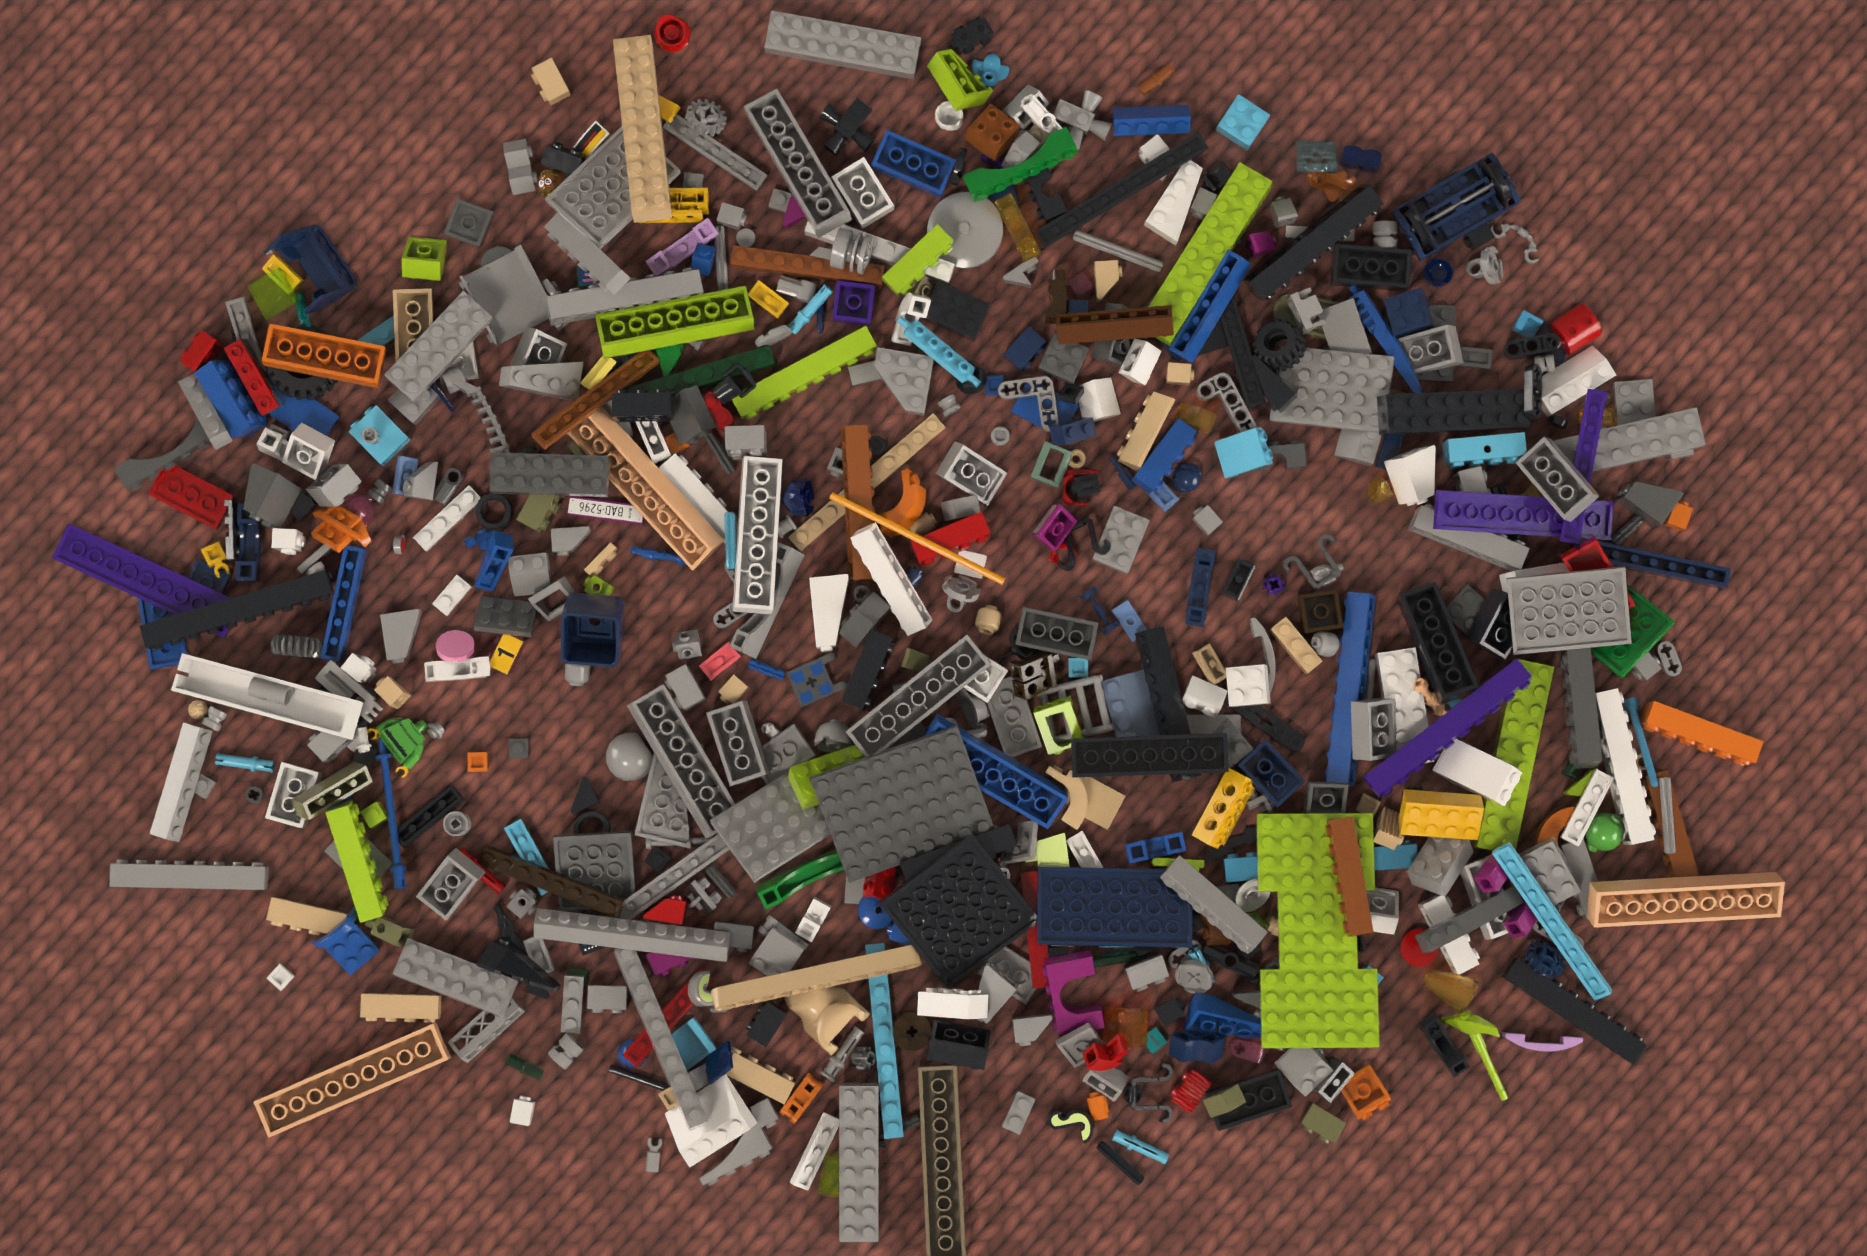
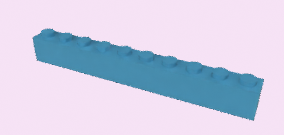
(1245, 868)

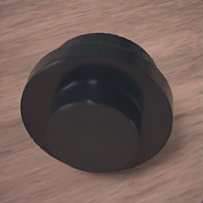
(877, 445)

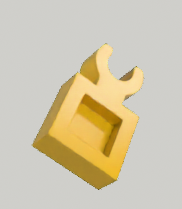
(215, 557)

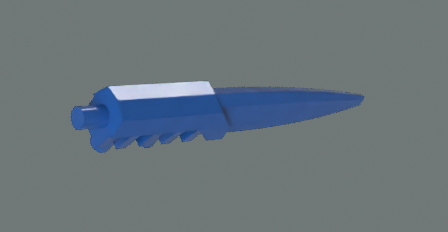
(1377, 324)

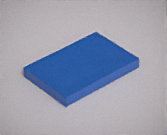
(1028, 408)

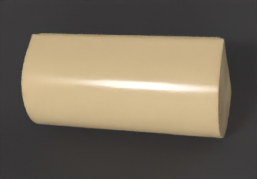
(1210, 664)

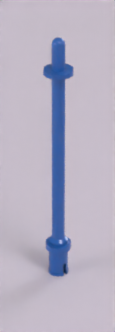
(397, 868)

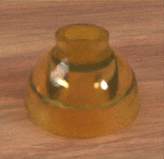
(1379, 490)

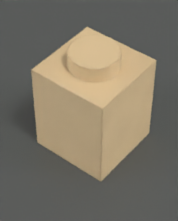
(1179, 373)
(732, 690)

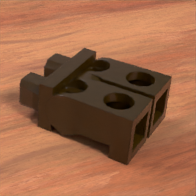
(1057, 296)
(1034, 674)

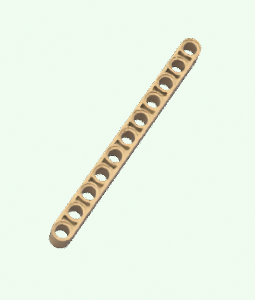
(815, 977)

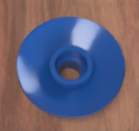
(869, 917)

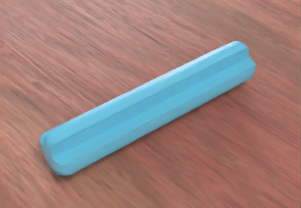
(730, 540)

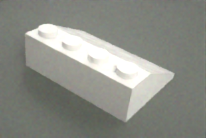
(726, 1117)

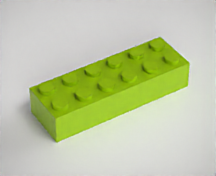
(356, 860)

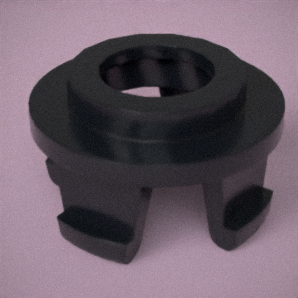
(969, 388)

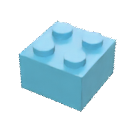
(1242, 122)

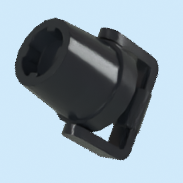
(730, 388)

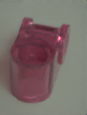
(1250, 1050)

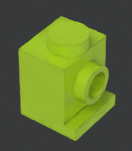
(605, 588)

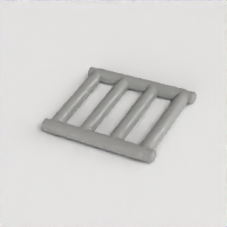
(1078, 684)

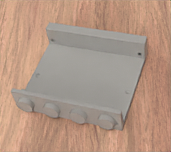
(509, 293)

